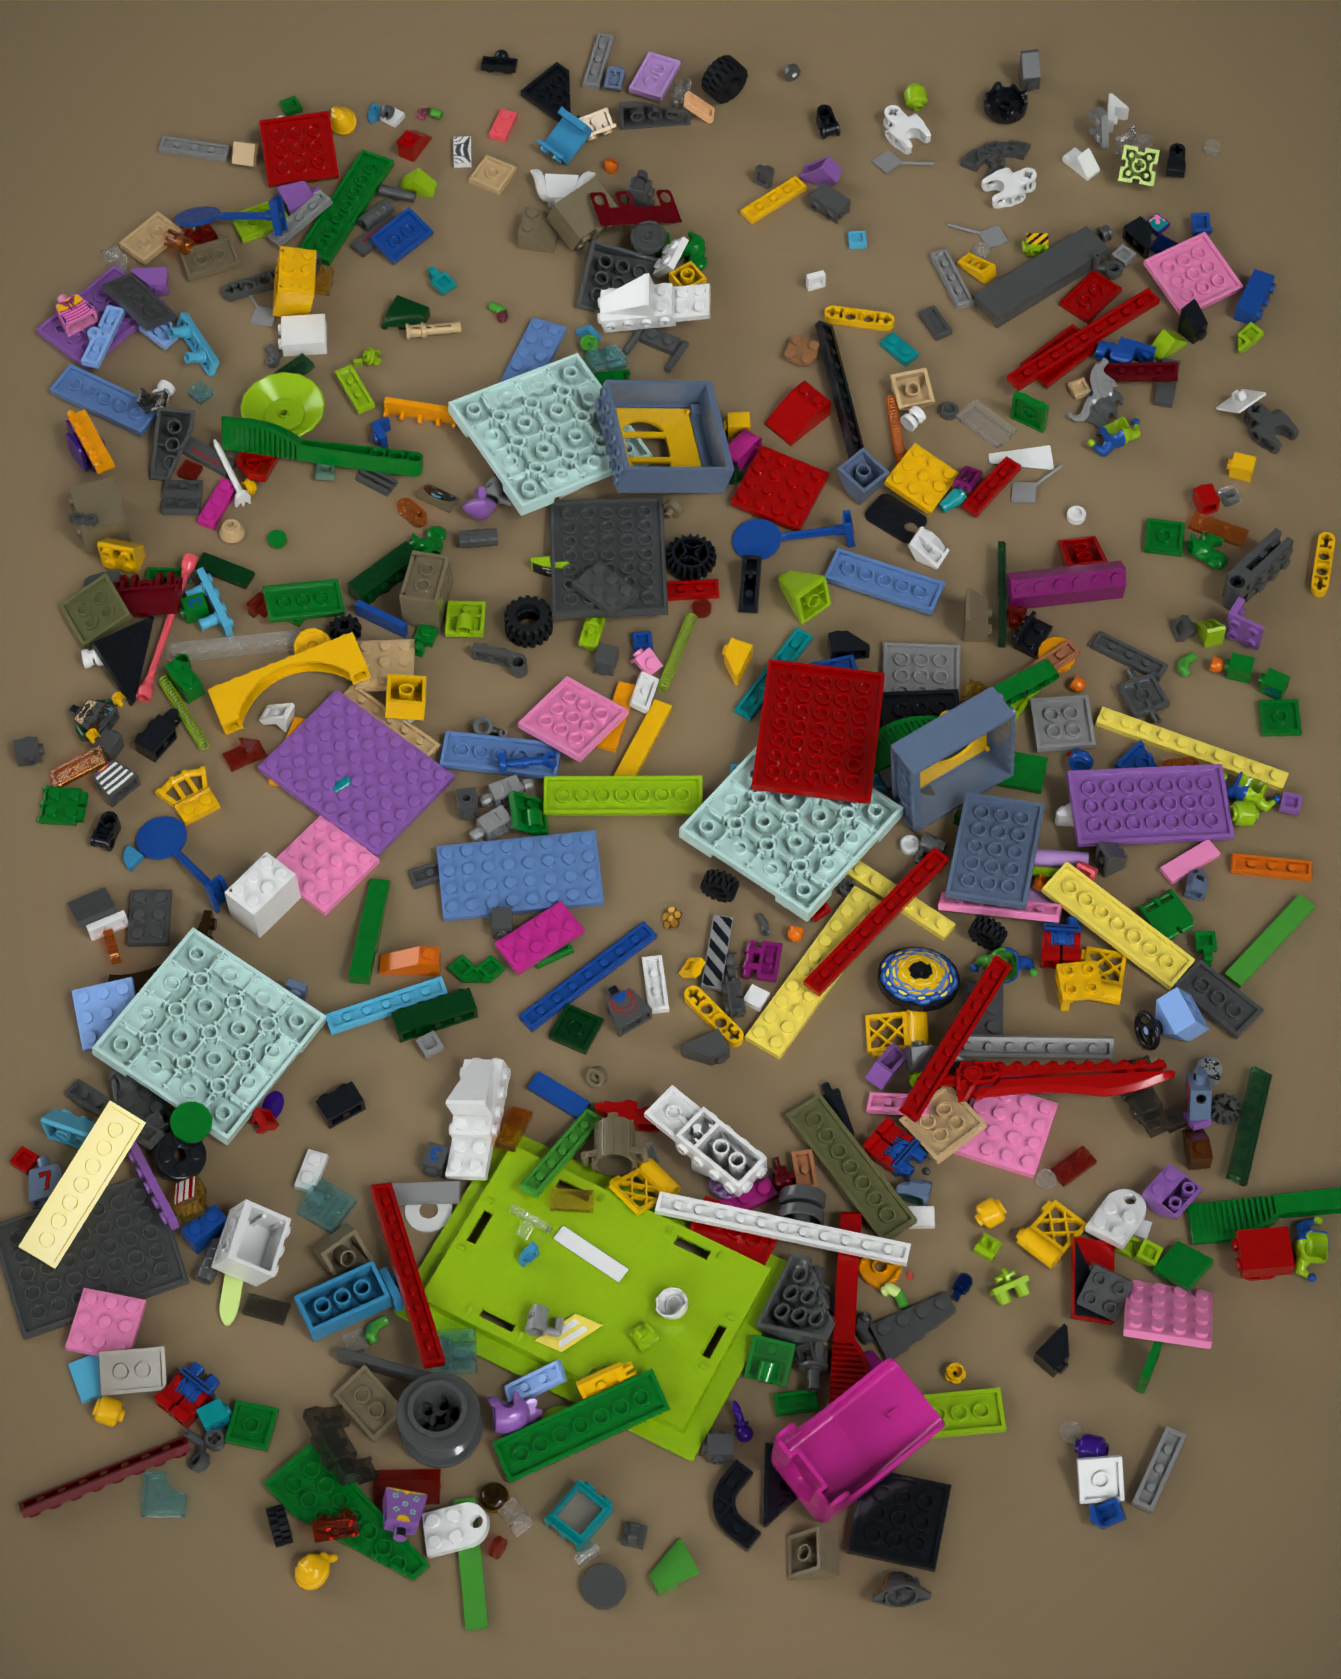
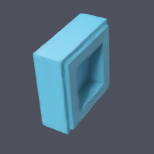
(857, 239)

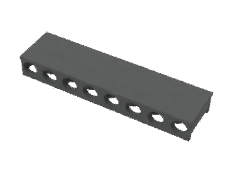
(1041, 277)

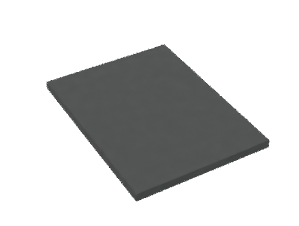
(620, 535)
(116, 1251)

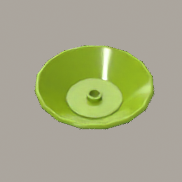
(285, 394)

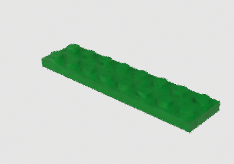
(348, 205)
(581, 1426)

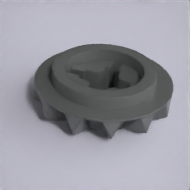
(1228, 1117)

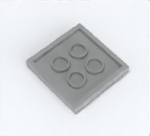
(1062, 723)

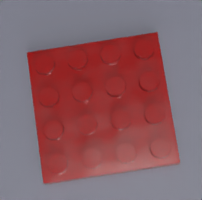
(299, 149)
(779, 489)

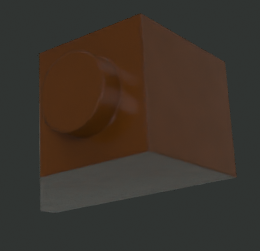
(1197, 1149)

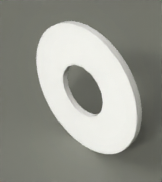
(428, 1224)

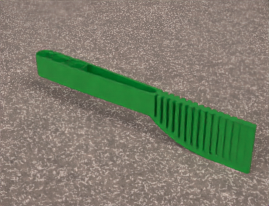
(271, 439)
(1012, 689)
(1221, 1219)

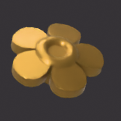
(671, 918)

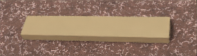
(400, 726)

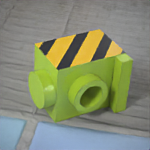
(1035, 244)

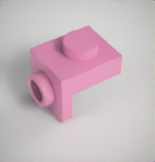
(646, 661)

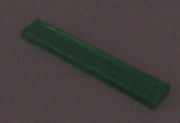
(1001, 594)
(1249, 1126)

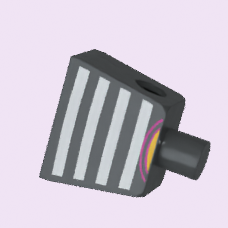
(115, 781)

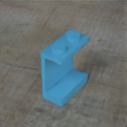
(566, 138)

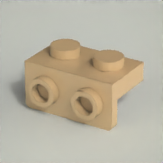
(599, 122)

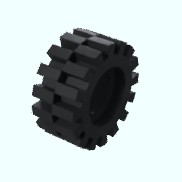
(719, 885)
(987, 932)
(279, 1525)

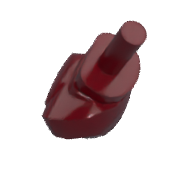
(781, 1176)

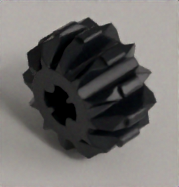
(344, 626)

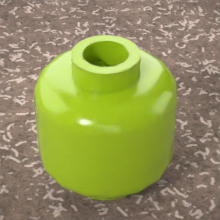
(915, 96)
(1244, 813)

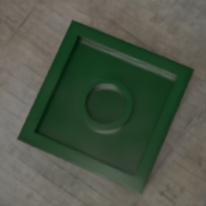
(576, 1029)

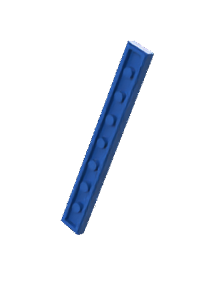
(587, 976)

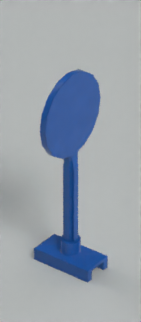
(205, 215)
(763, 537)
(165, 838)

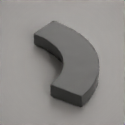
(979, 156)

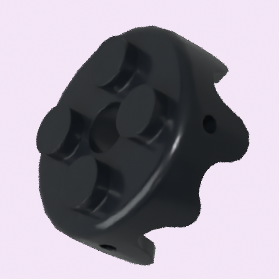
(1010, 96)
(174, 1169)

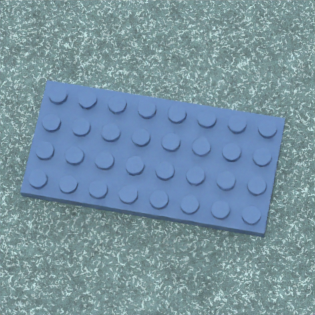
(519, 874)

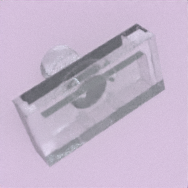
(529, 1222)

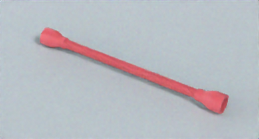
(145, 690)

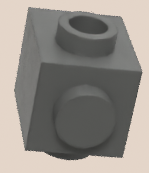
(28, 751)
(467, 803)
(719, 1447)

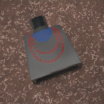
(626, 1010)

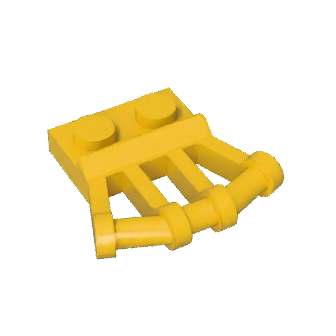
(195, 805)

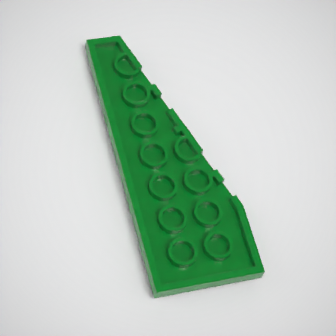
(311, 1490)

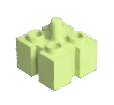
(1139, 165)

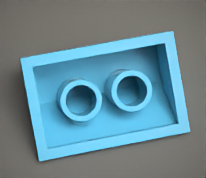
(66, 1127)

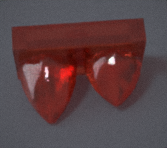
(201, 235)
(1073, 1166)
(339, 1527)

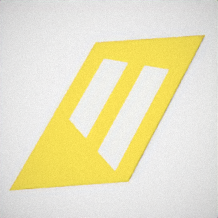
(573, 1330)

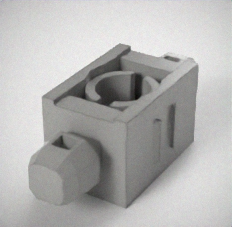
(499, 791)
(492, 824)

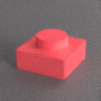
(1087, 870)

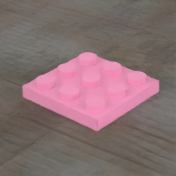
(105, 1322)

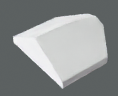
(928, 548)

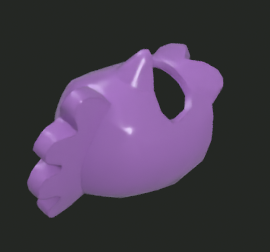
(513, 1415)

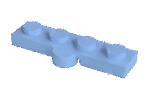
(102, 336)

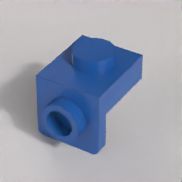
(1200, 223)
(378, 434)
(1107, 1513)

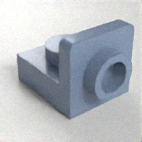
(615, 78)
(297, 988)

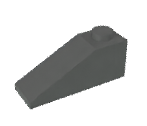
(920, 1053)

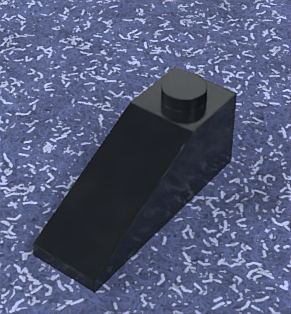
(750, 583)

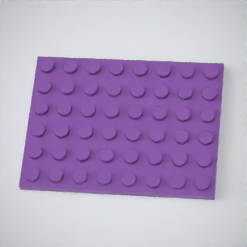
(387, 773)

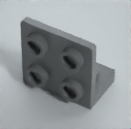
(1104, 1291)

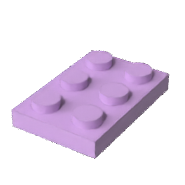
(654, 76)

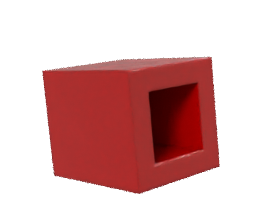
(1206, 499)

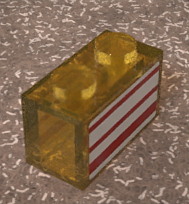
(189, 1198)

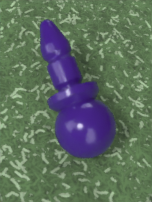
(743, 1432)

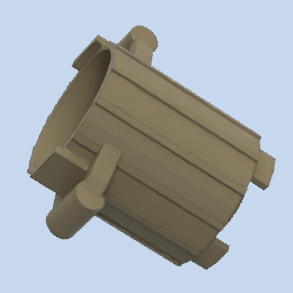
(614, 1147)

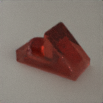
(245, 754)

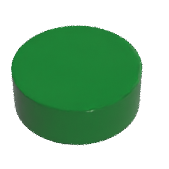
(277, 539)

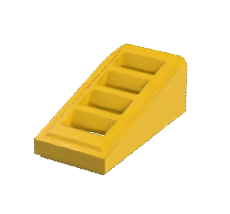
(983, 271)

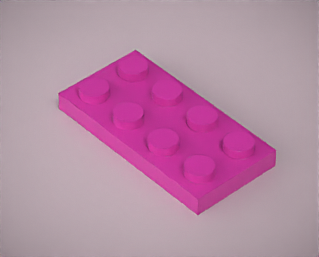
(539, 938)

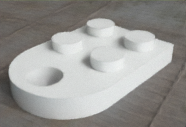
(1116, 1220)
(453, 1530)

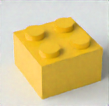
(405, 697)

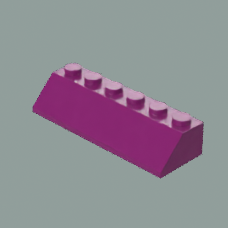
(1067, 585)

